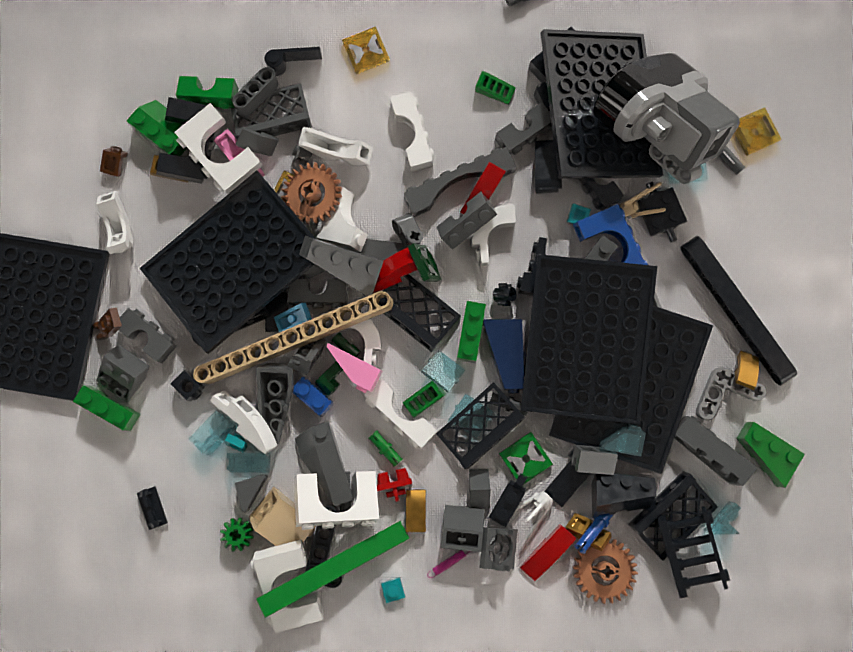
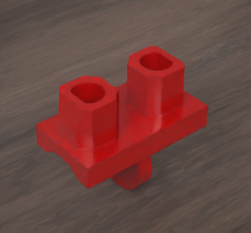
(402, 480)

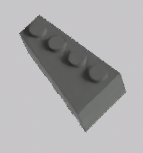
(347, 265)
(714, 452)

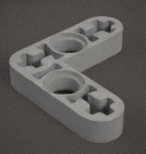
(721, 386)

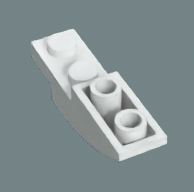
(251, 423)

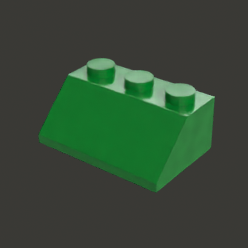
(151, 124)

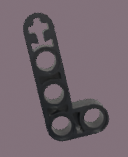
(325, 544)

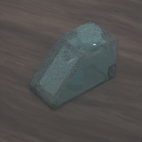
(625, 441)

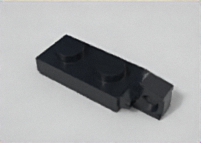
(509, 501)

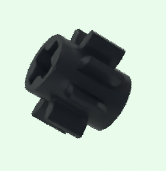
(504, 294)

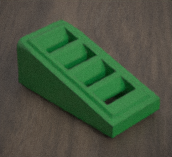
(490, 79)
(410, 407)

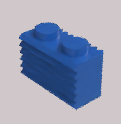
(312, 396)

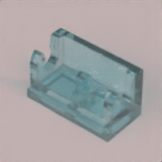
(212, 433)
(248, 462)

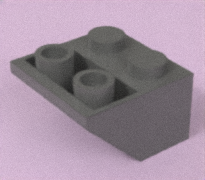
(122, 373)
(462, 528)

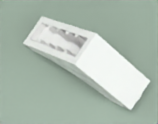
(340, 227)

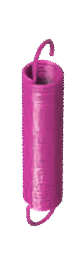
(448, 562)

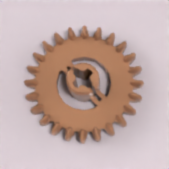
(302, 184)
(610, 590)

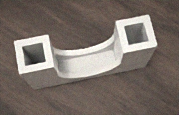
(194, 137)
(312, 513)
(270, 564)

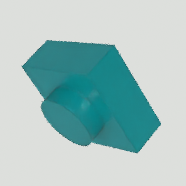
(577, 213)
(236, 442)
(393, 590)

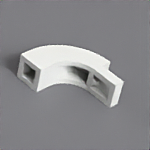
(504, 219)
(116, 222)
(371, 338)

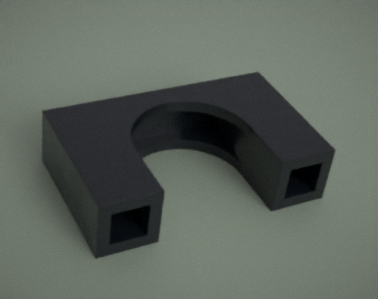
(182, 167)

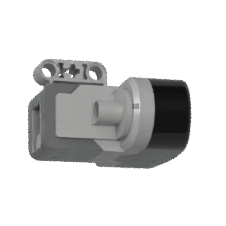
(672, 109)

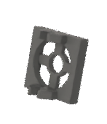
(488, 534)

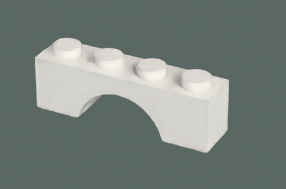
(405, 110)
(419, 430)

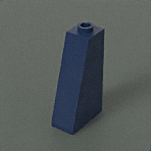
(506, 347)

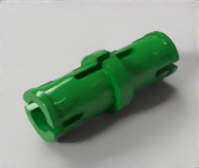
(385, 448)

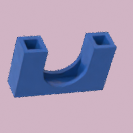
(611, 222)

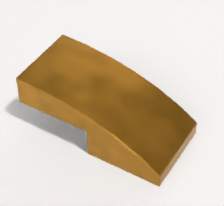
(747, 370)
(416, 510)
(579, 524)

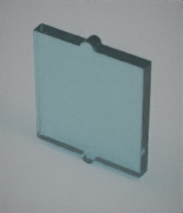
(443, 371)
(464, 421)

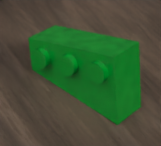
(770, 452)

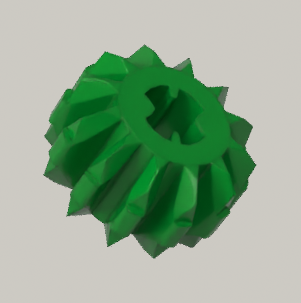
(231, 538)

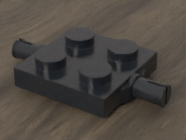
(663, 221)

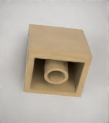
(276, 519)

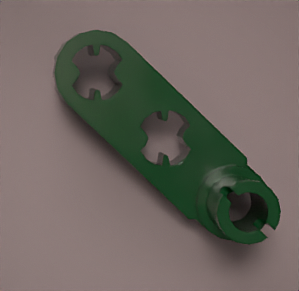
(327, 380)

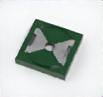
(424, 262)

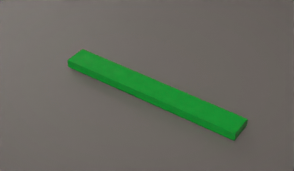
(332, 569)

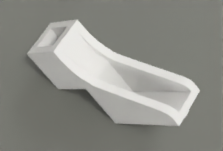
(331, 147)

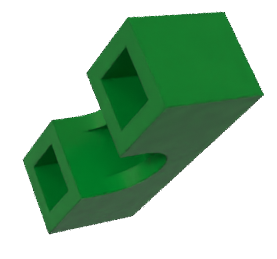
(220, 95)
(471, 331)
(105, 408)

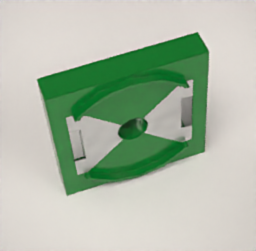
(523, 447)

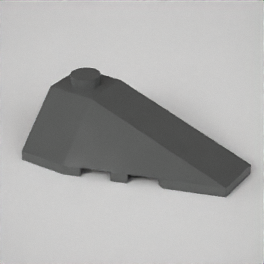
(274, 395)
(322, 456)

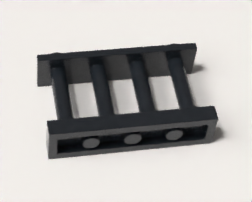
(678, 564)

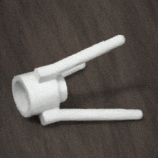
(542, 504)

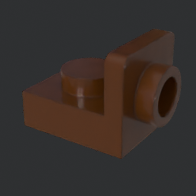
(112, 160)

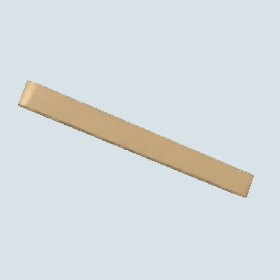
(283, 338)

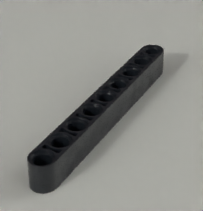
(738, 310)

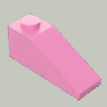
(358, 371)

